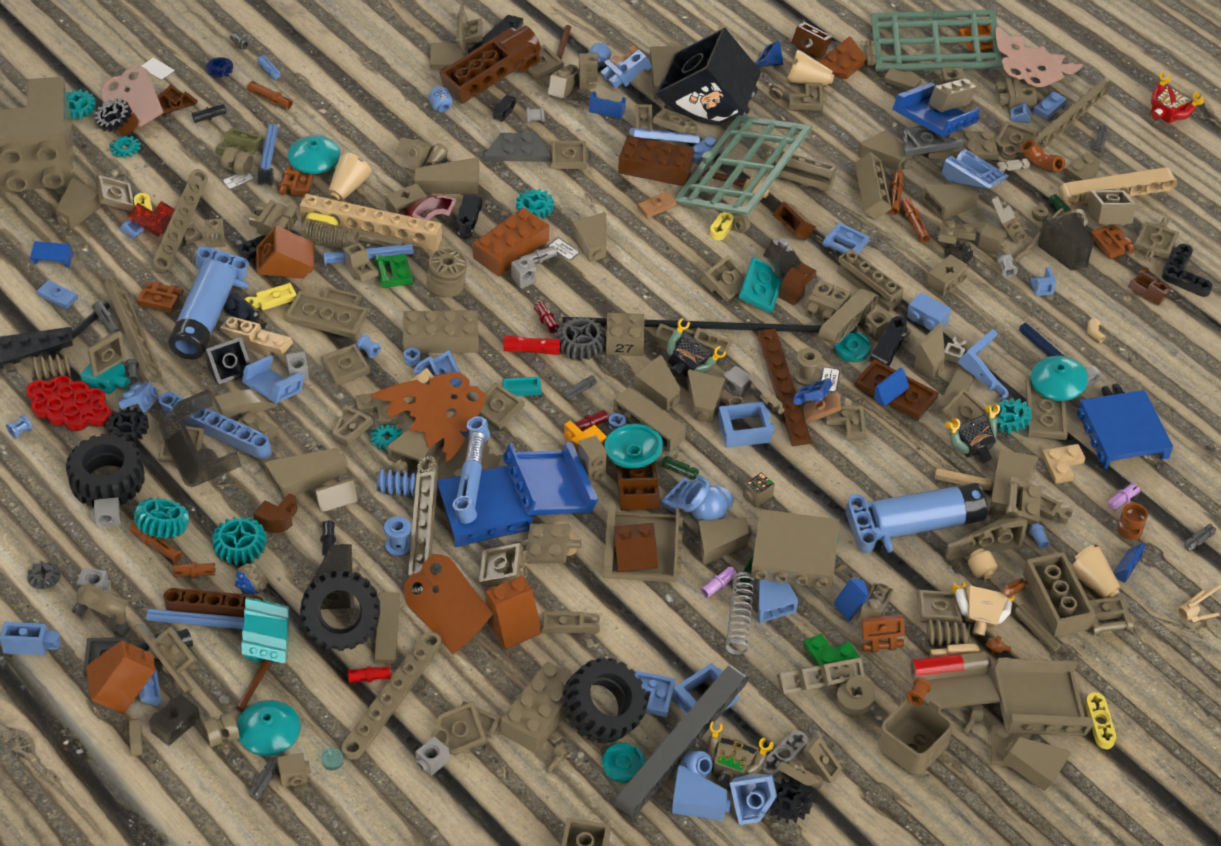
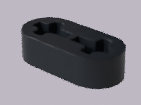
(504, 108)

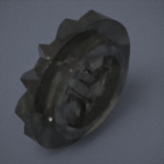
(966, 254)

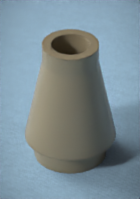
(436, 154)

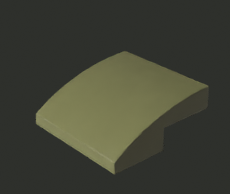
(240, 140)

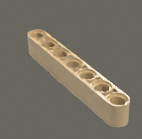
(1132, 183)

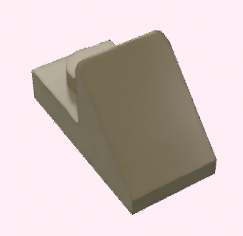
(821, 760)

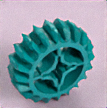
(161, 518)
(239, 540)

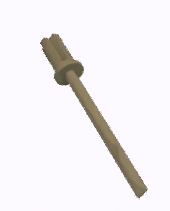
(1060, 212)

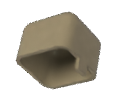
(913, 721)

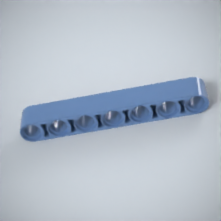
(222, 428)

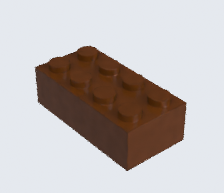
(656, 160)

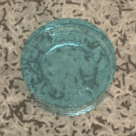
(332, 759)

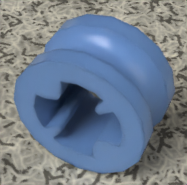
(412, 352)
(616, 417)

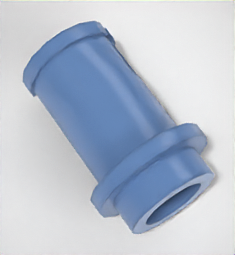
(1038, 534)

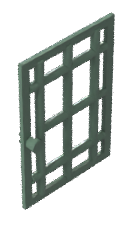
(935, 40)
(741, 164)

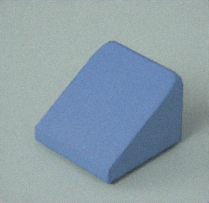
(1020, 113)
(131, 228)

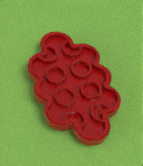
(68, 403)

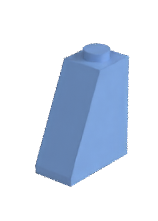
(775, 600)
(699, 796)

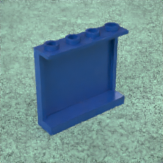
(915, 106)
(1123, 427)
(551, 481)
(497, 508)

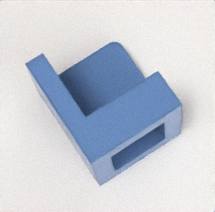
(1044, 285)

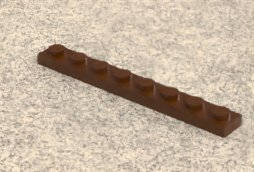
(783, 387)

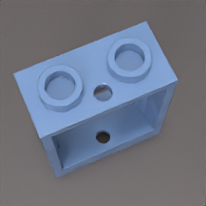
(747, 436)
(680, 692)

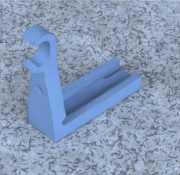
(977, 368)

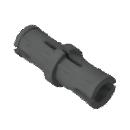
(109, 324)

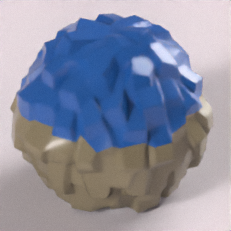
(250, 579)

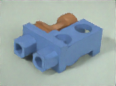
(625, 68)

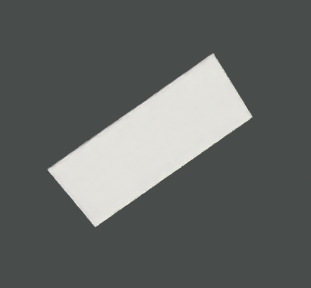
(157, 68)

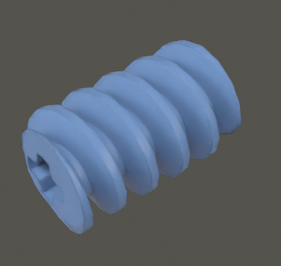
(398, 483)

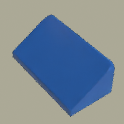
(891, 387)
(1129, 562)
(851, 598)

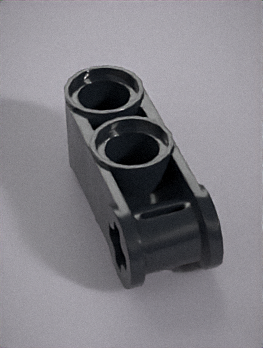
(468, 215)
(890, 341)

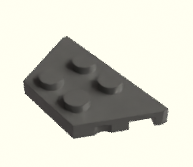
(922, 140)
(518, 148)

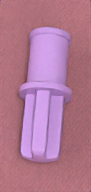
(1123, 496)
(718, 582)

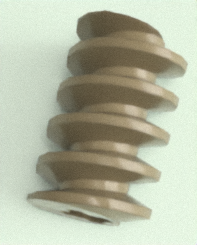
(50, 367)
(947, 633)

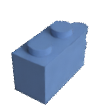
(28, 638)

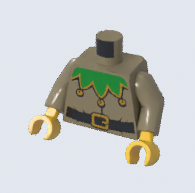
(734, 757)

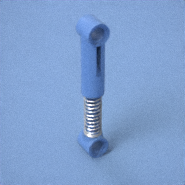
(469, 482)

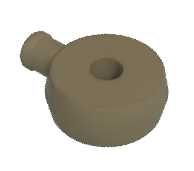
(1040, 212)

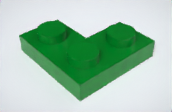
(823, 653)

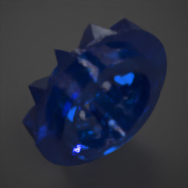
(219, 62)

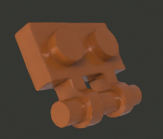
(299, 186)
(1108, 243)
(159, 296)
(882, 628)

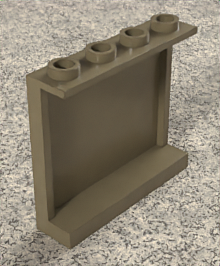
(667, 541)
(795, 548)
(1040, 697)

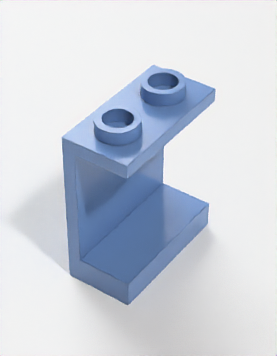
(269, 383)

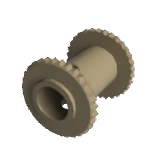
(807, 373)

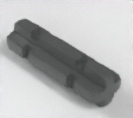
(1101, 138)
(580, 387)
(1199, 537)
(263, 780)

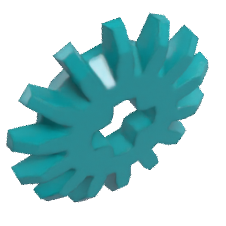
(118, 150)
(380, 441)

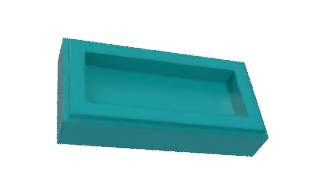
(523, 386)

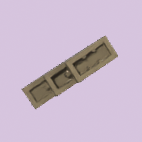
(708, 339)
(820, 676)

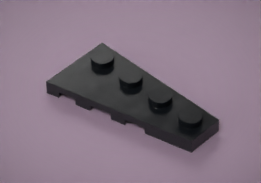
(33, 344)

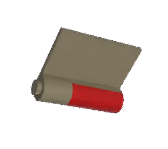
(957, 679)

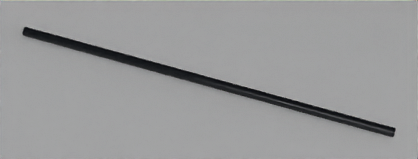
(723, 325)

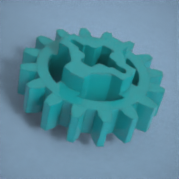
(81, 103)
(536, 202)
(1013, 415)

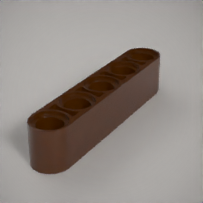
(206, 601)

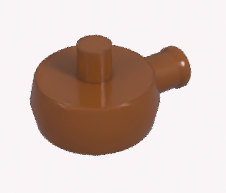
(997, 645)

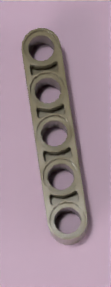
(848, 316)

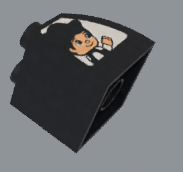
(710, 80)

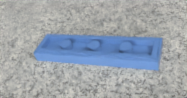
(664, 135)

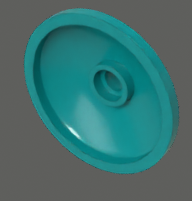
(313, 154)
(1059, 378)
(633, 446)
(268, 736)

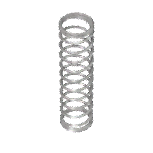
(742, 584)

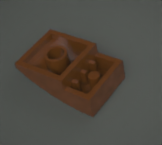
(638, 488)

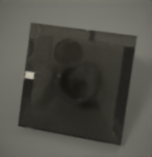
(781, 257)

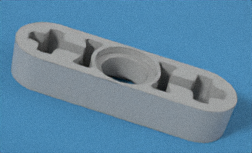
(786, 746)

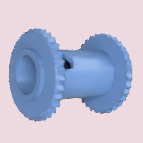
(397, 531)

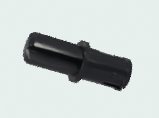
(209, 113)
(328, 537)

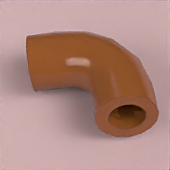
(1041, 158)

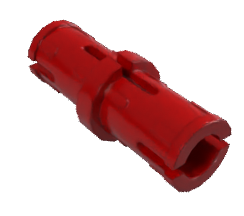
(369, 674)

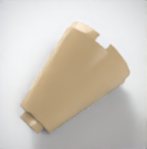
(808, 70)
(348, 176)
(1095, 572)

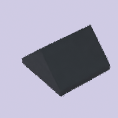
(227, 360)

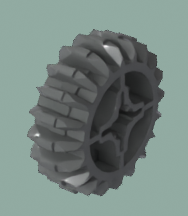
(585, 337)

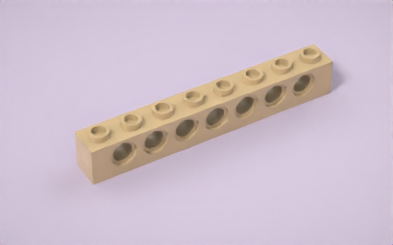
(410, 229)

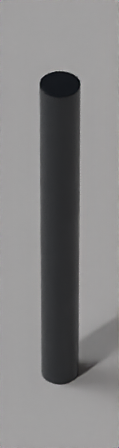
(84, 324)

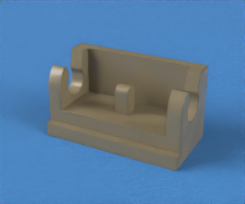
(587, 70)

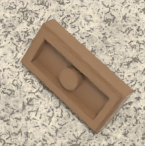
(657, 204)
(822, 408)

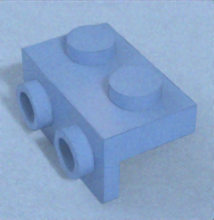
(143, 394)

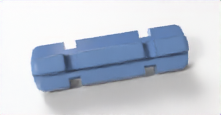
(269, 67)

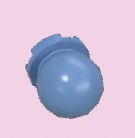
(703, 500)

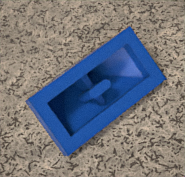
(770, 56)

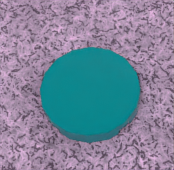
(853, 348)
(622, 762)

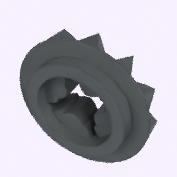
(36, 580)

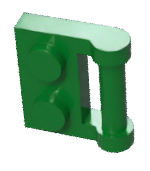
(399, 269)

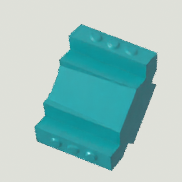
(265, 631)

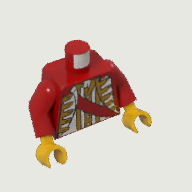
(1170, 104)

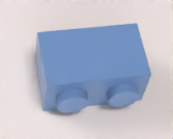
(928, 312)

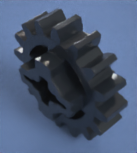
(113, 114)
(127, 424)
(789, 800)

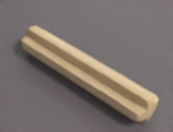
(962, 479)

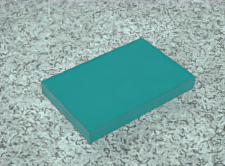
(760, 285)

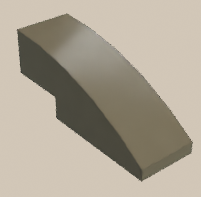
(242, 401)

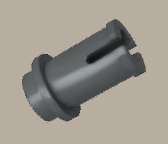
(242, 42)
(131, 367)

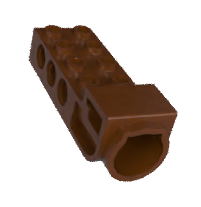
(491, 63)

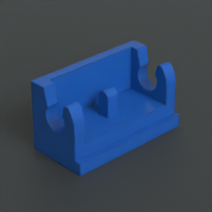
(607, 107)
(51, 252)

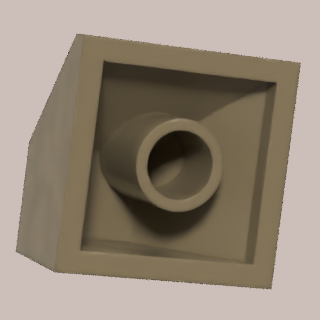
(106, 353)
(931, 354)

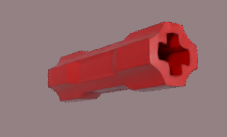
(534, 345)

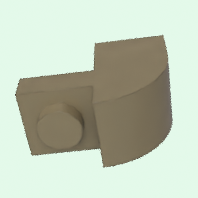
(358, 262)

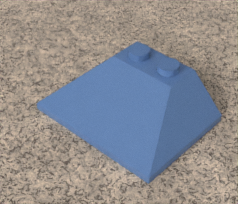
(972, 171)

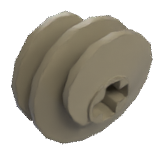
(855, 696)

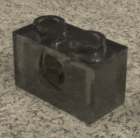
(170, 729)

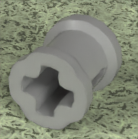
(535, 114)
(1007, 266)

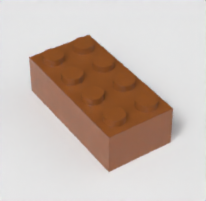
(510, 240)

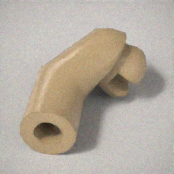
(1093, 330)

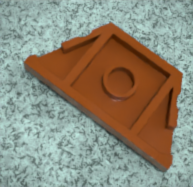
(844, 59)

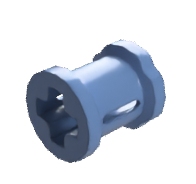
(368, 346)
(19, 426)

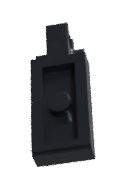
(243, 310)

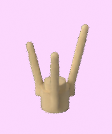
(1190, 609)

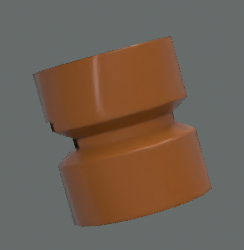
(1132, 521)

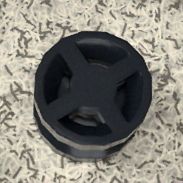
(265, 176)

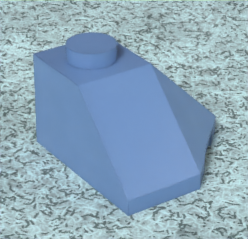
(752, 796)

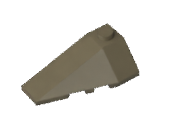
(996, 536)

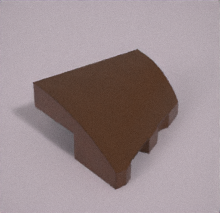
(174, 100)
(1149, 286)

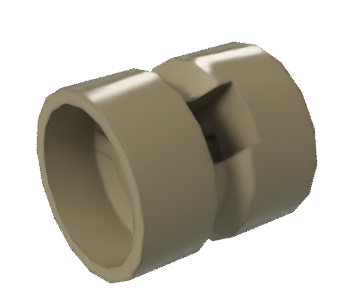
(237, 161)
(214, 733)

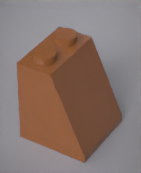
(284, 254)
(513, 611)
(119, 675)

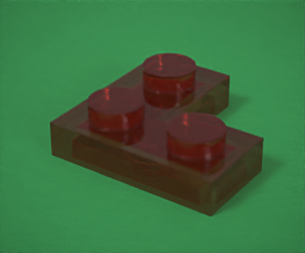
(152, 221)

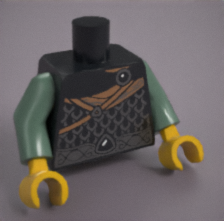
(689, 354)
(975, 435)

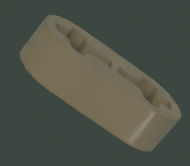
(136, 740)

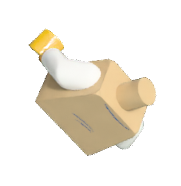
(982, 606)

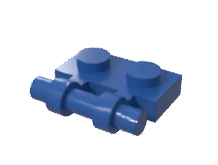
(814, 392)

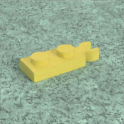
(273, 297)

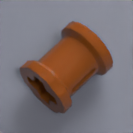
(918, 691)

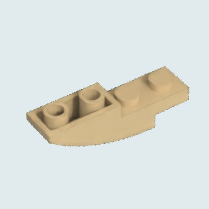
(256, 338)

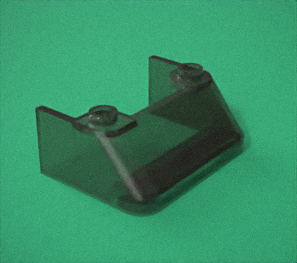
(193, 465)

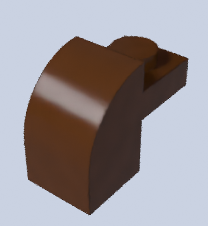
(794, 283)
(276, 518)

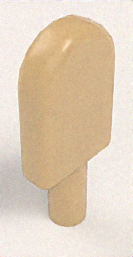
(954, 649)

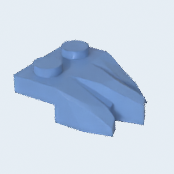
(440, 365)

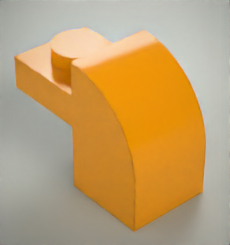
(574, 434)

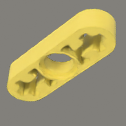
(1103, 712)

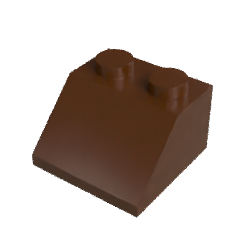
(636, 547)

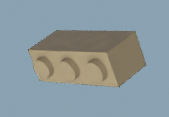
(952, 95)

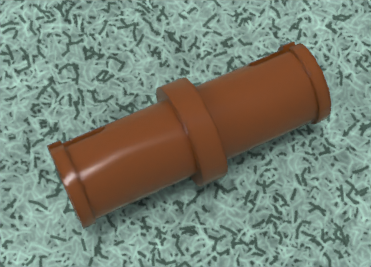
(194, 569)

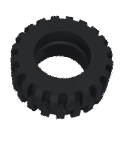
(102, 452)
(333, 637)
(621, 684)

